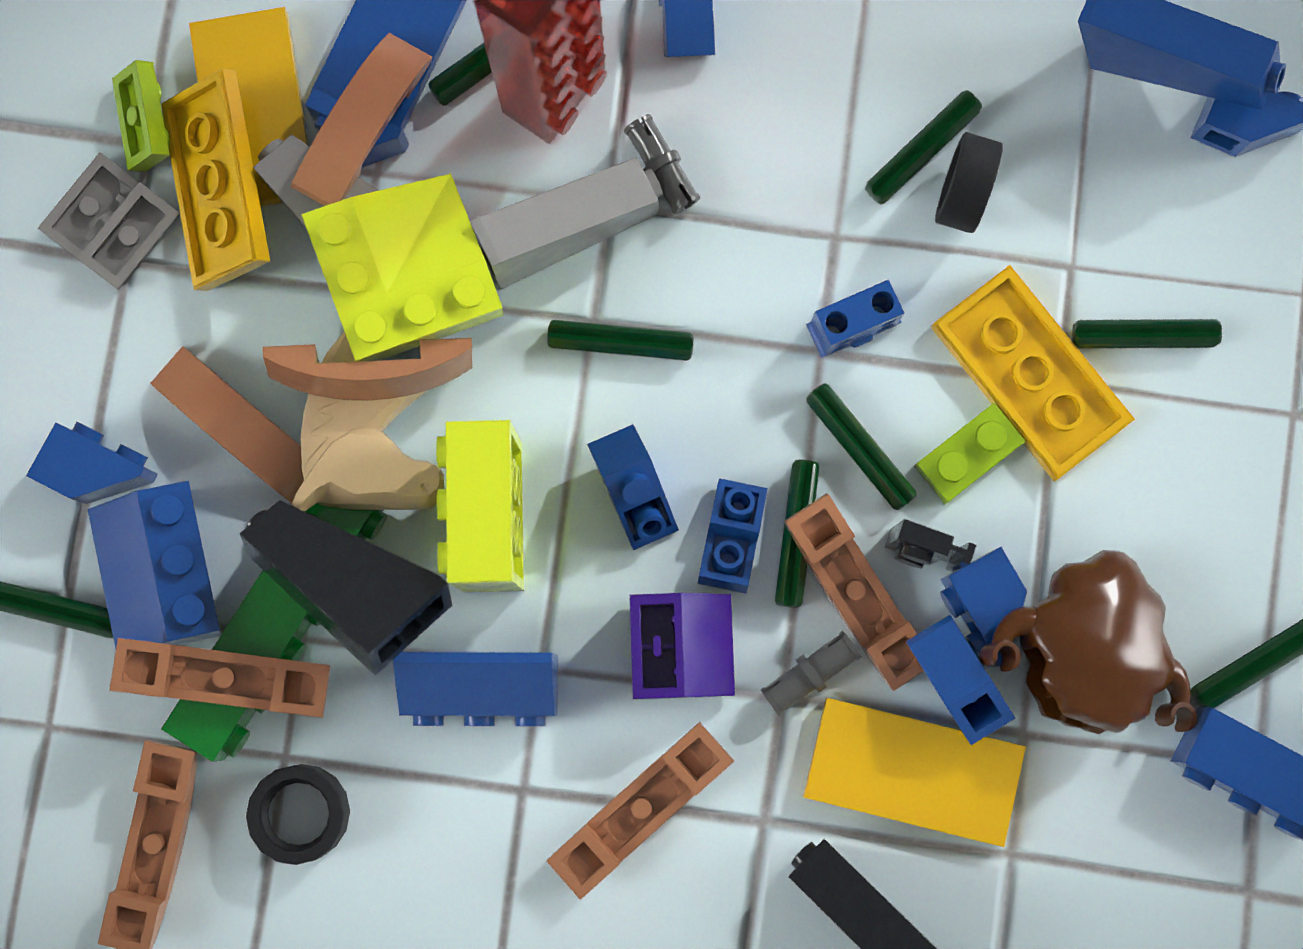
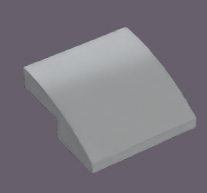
(108, 220)

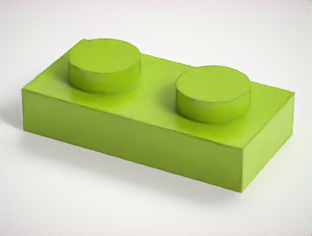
(140, 116)
(969, 453)

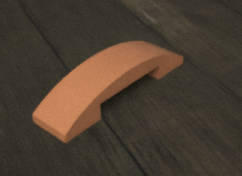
(359, 119)
(369, 380)
(232, 422)
(855, 590)
(220, 677)
(639, 810)
(152, 848)

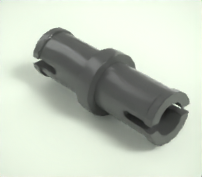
(663, 162)
(811, 673)

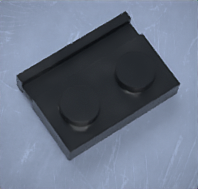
(923, 545)

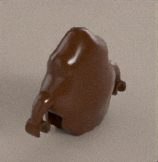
(1096, 649)

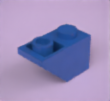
(1242, 129)
(86, 470)
(633, 486)
(983, 596)
(960, 680)

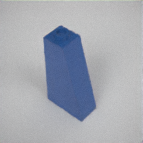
(1181, 50)

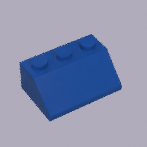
(154, 566)
(477, 686)

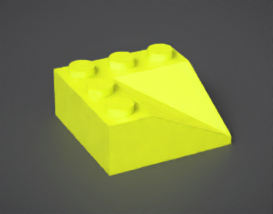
(402, 266)
(481, 506)

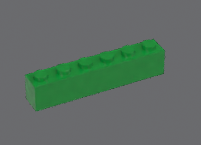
(264, 625)

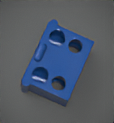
(855, 319)

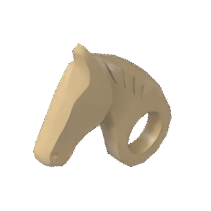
(352, 460)

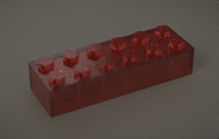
(543, 59)

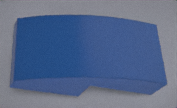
(688, 27)
(732, 536)

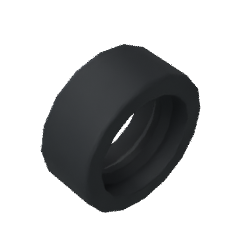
(969, 182)
(259, 806)

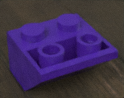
(681, 645)

